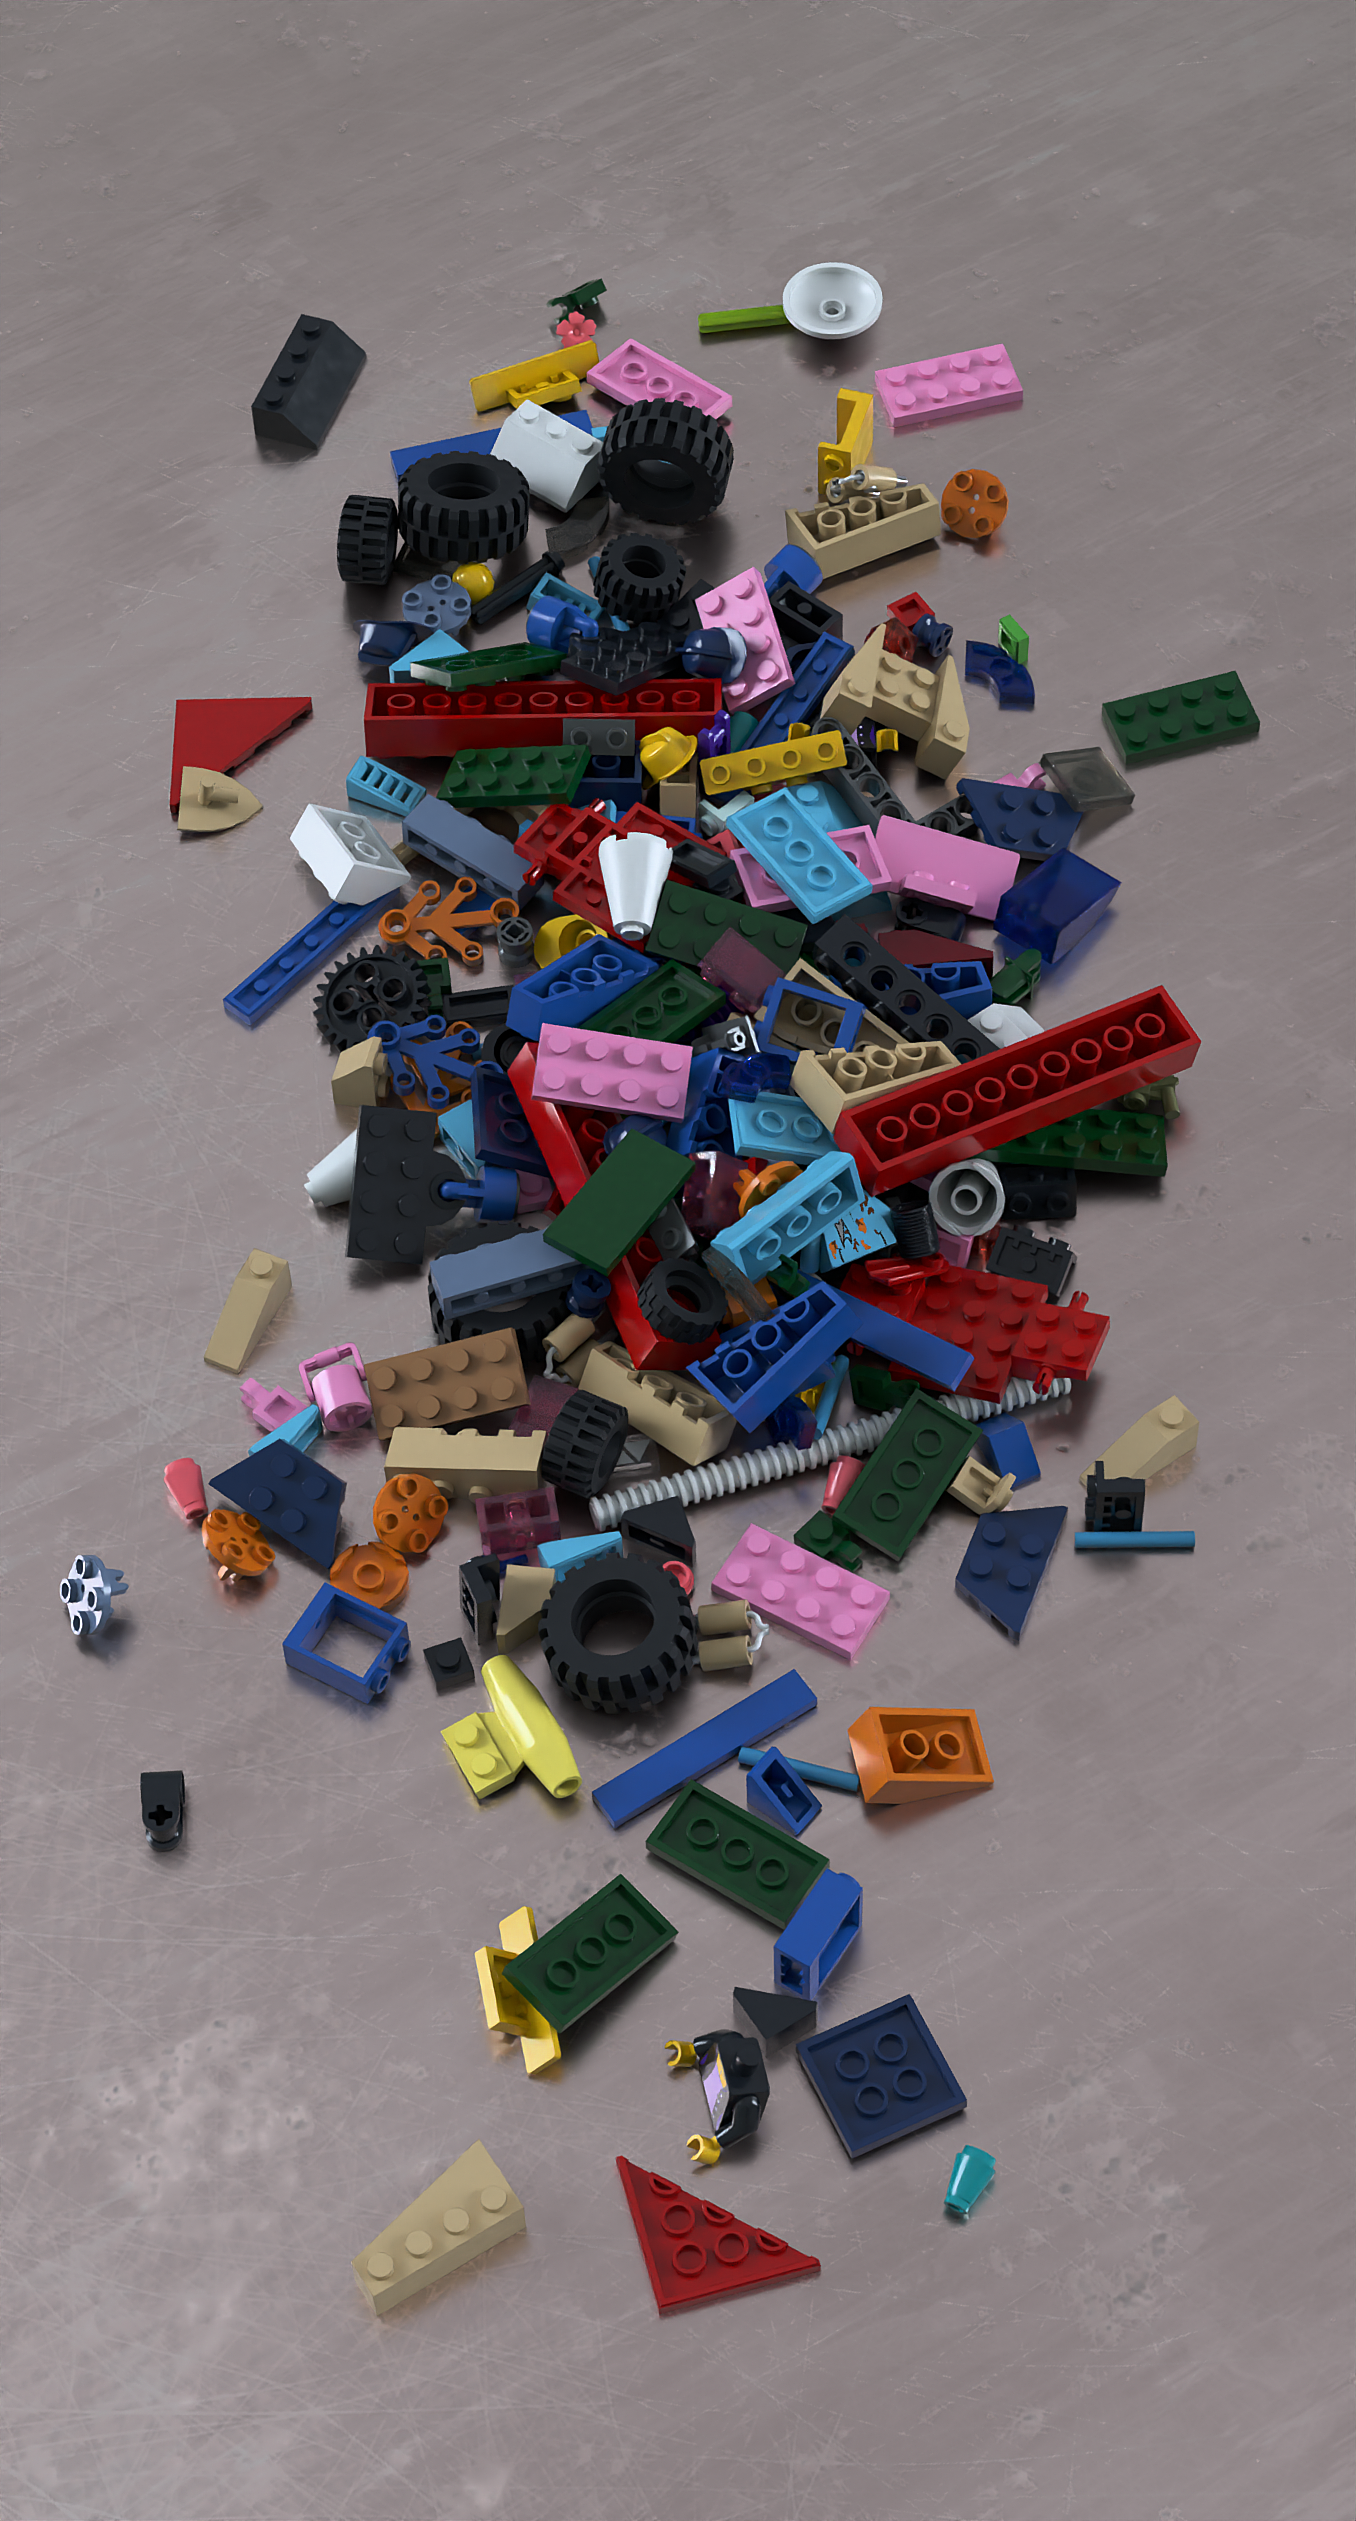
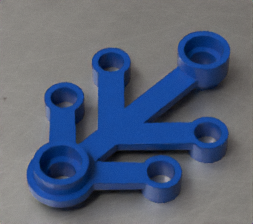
(428, 1055)

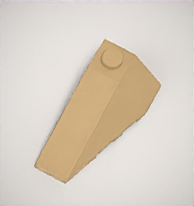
(817, 1024)

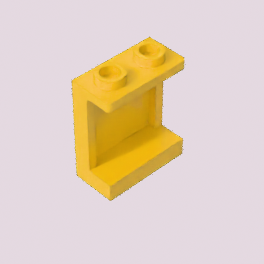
(853, 438)

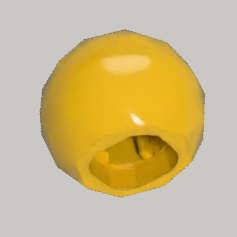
(475, 579)

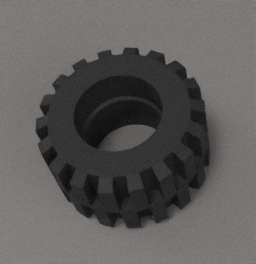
(367, 539)
(639, 578)
(584, 1444)

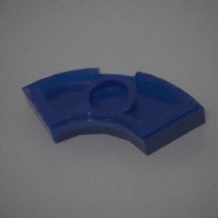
(1003, 673)
(757, 1073)
(792, 1422)

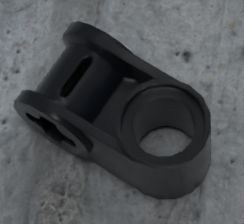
(930, 919)
(163, 1808)

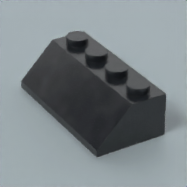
(307, 383)

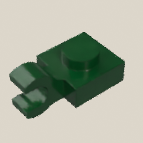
(583, 296)
(439, 981)
(787, 1279)
(877, 1391)
(829, 1540)

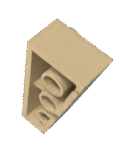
(864, 527)
(846, 1080)
(660, 1404)
(468, 1463)
(440, 2231)

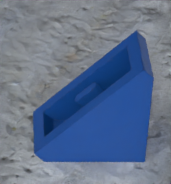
(1008, 1448)
(780, 1792)

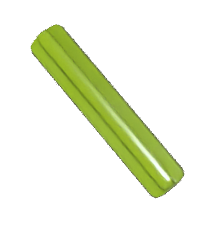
(742, 319)

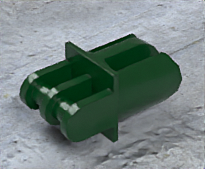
(1016, 978)

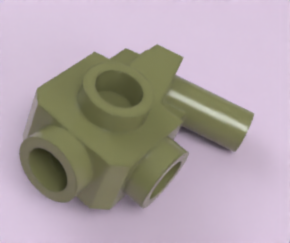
(1160, 1090)

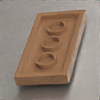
(448, 1383)

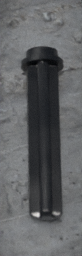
(517, 587)

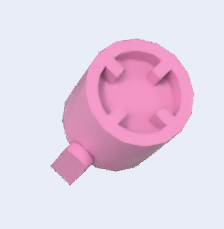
(338, 1388)

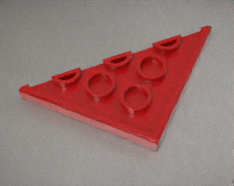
(226, 732)
(699, 2249)

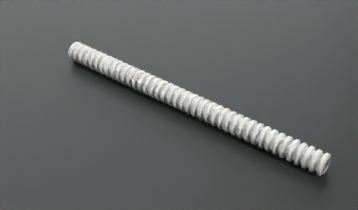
(787, 1458)

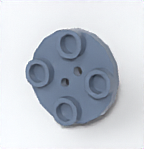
(425, 606)
(90, 1593)

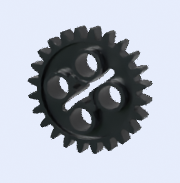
(391, 975)

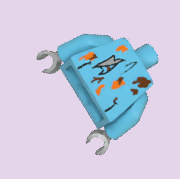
(855, 1235)

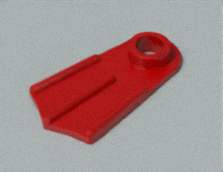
(900, 1270)

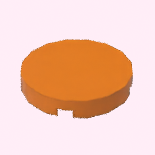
(372, 1575)

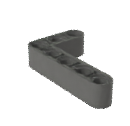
(885, 802)

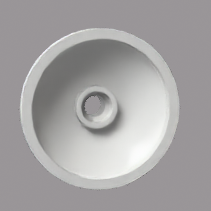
(832, 300)

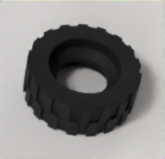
(671, 1318)

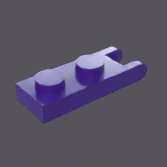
(714, 742)

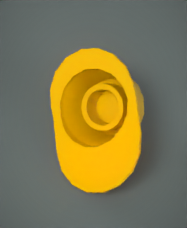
(665, 754)
(562, 936)

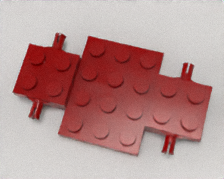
(567, 846)
(996, 1321)

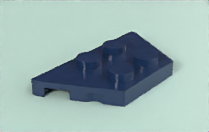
(1021, 818)
(289, 1496)
(1009, 1562)

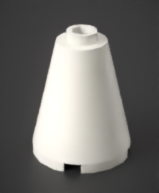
(634, 880)
(332, 1177)
(967, 1197)

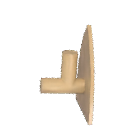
(213, 801)

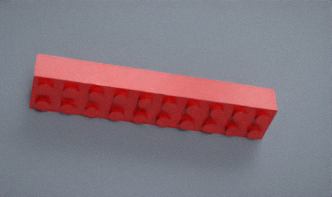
(514, 714)
(1016, 1090)
(573, 1151)

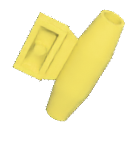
(519, 1732)

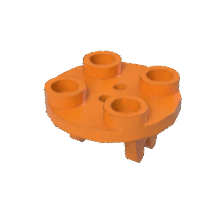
(960, 498)
(761, 1187)
(418, 1497)
(236, 1544)

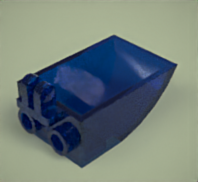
(1055, 905)

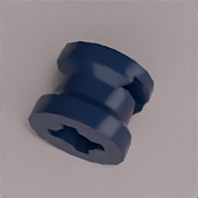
(932, 634)
(588, 1293)

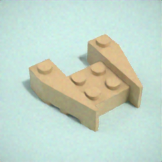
(905, 700)

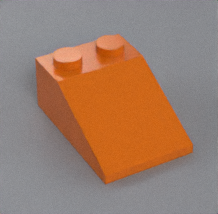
(918, 1753)

